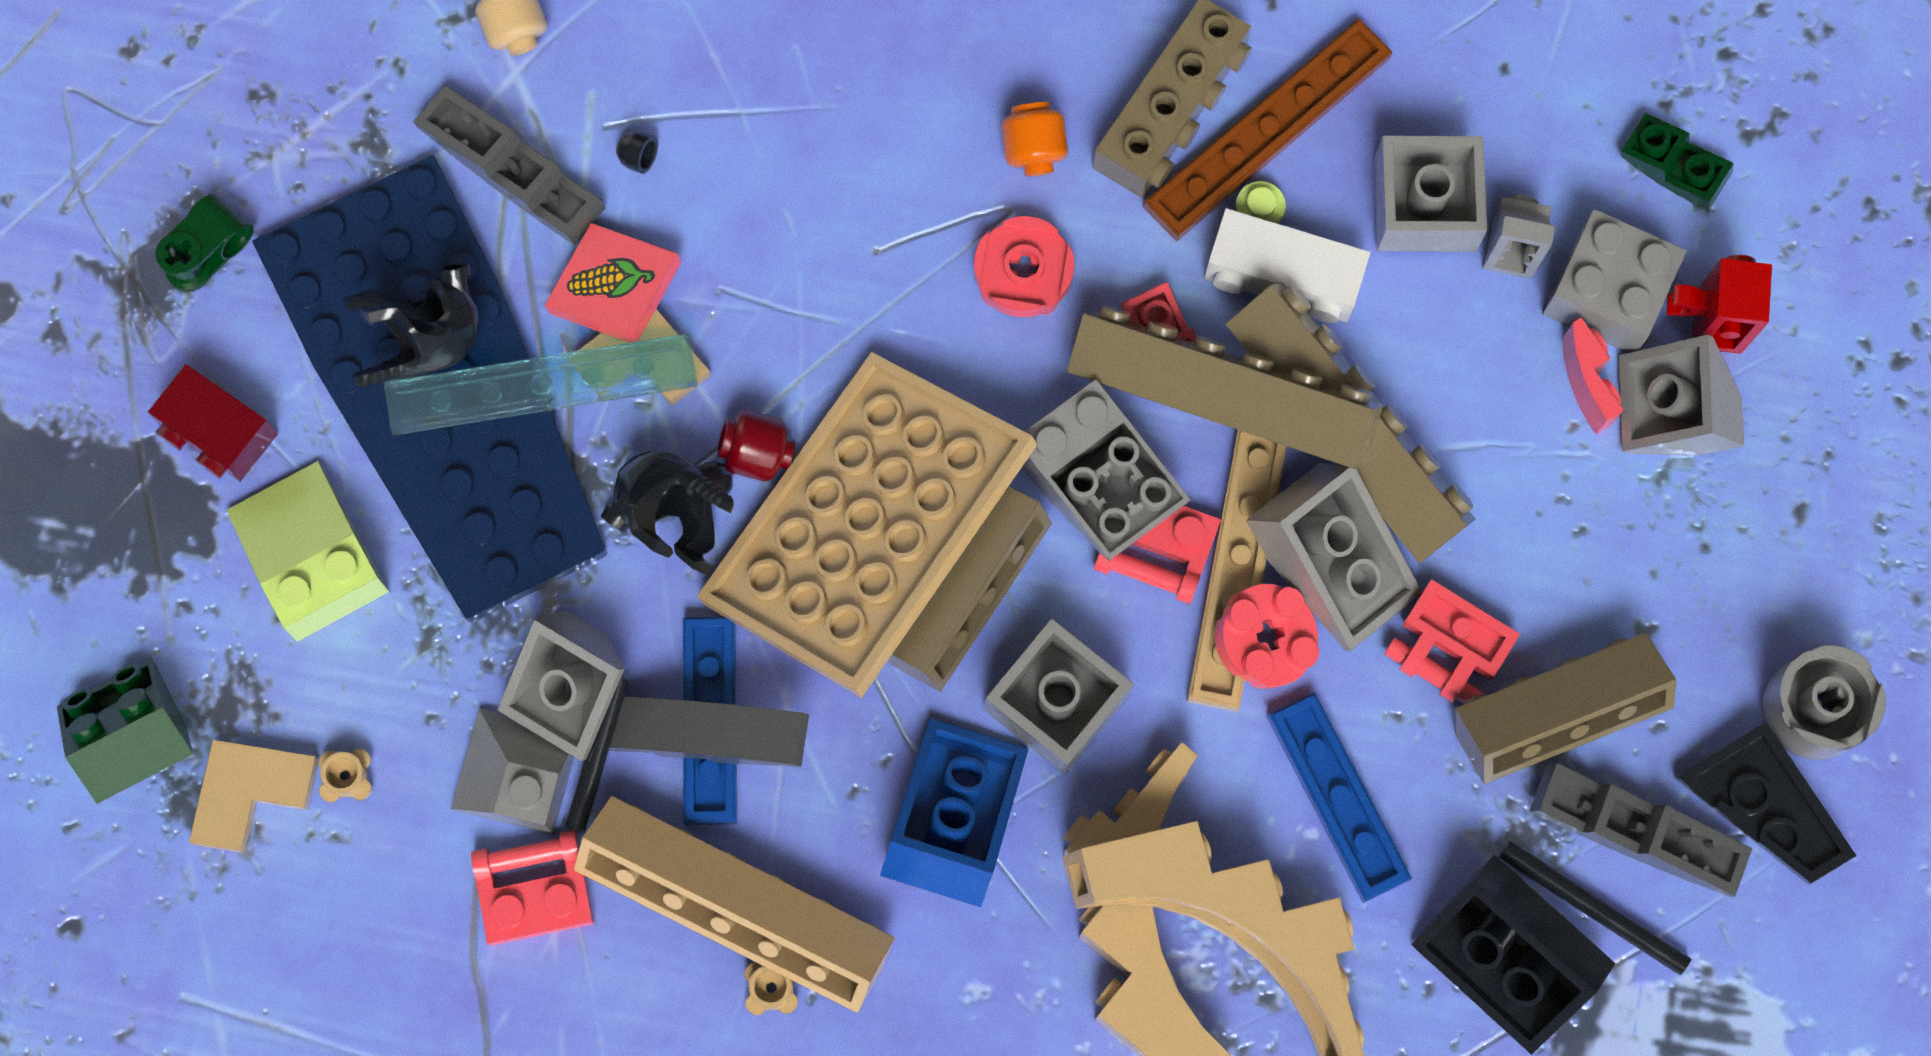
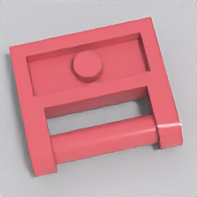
(1181, 537)
(534, 905)

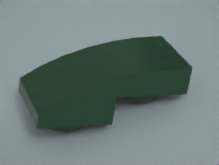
(1674, 163)

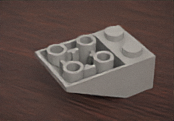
(1101, 472)

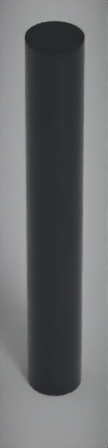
(594, 764)

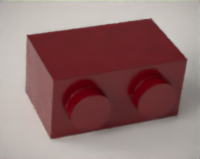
(211, 423)

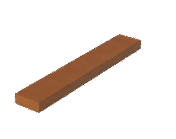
(1267, 130)

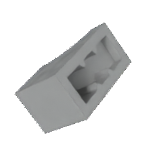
(1518, 236)

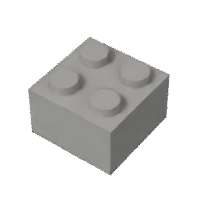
(1430, 193)
(1615, 281)
(1058, 696)

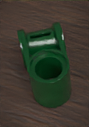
(205, 240)

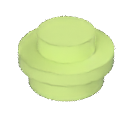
(1261, 201)

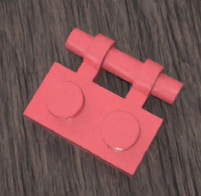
(1458, 630)

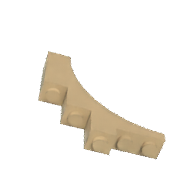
(1244, 902)
(1148, 1008)

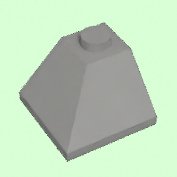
(1679, 400)
(563, 682)
(512, 775)

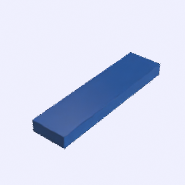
(711, 678)
(1339, 797)

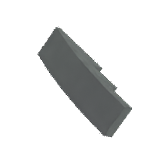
(509, 164)
(711, 731)
(1641, 830)

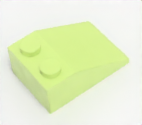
(306, 552)

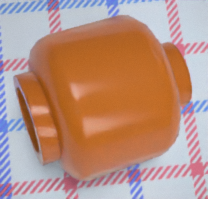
(1034, 138)

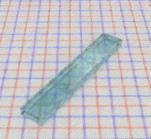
(540, 384)

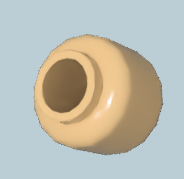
(511, 24)

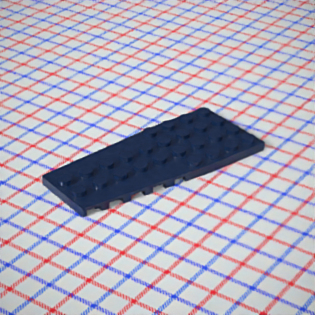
(482, 497)

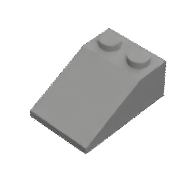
(1336, 552)

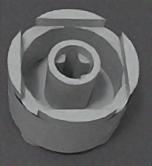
(1847, 689)

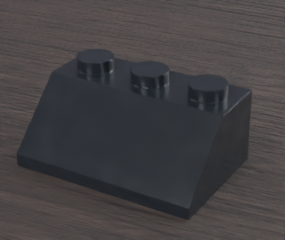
(1514, 954)

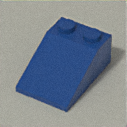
(954, 812)

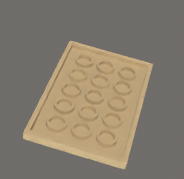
(867, 523)

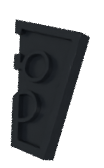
(1771, 803)

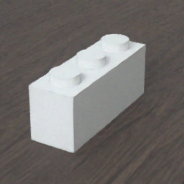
(1260, 253)

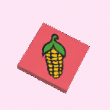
(613, 283)

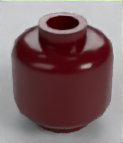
(755, 445)

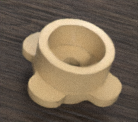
(332, 766)
(760, 999)

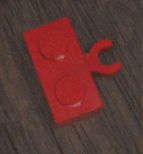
(1728, 304)

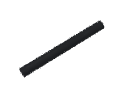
(1595, 908)

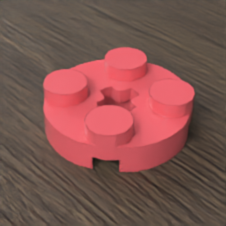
(1040, 290)
(1294, 629)

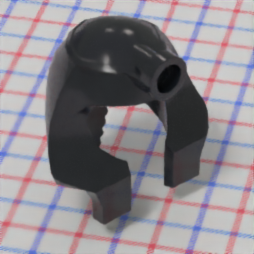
(428, 337)
(664, 486)

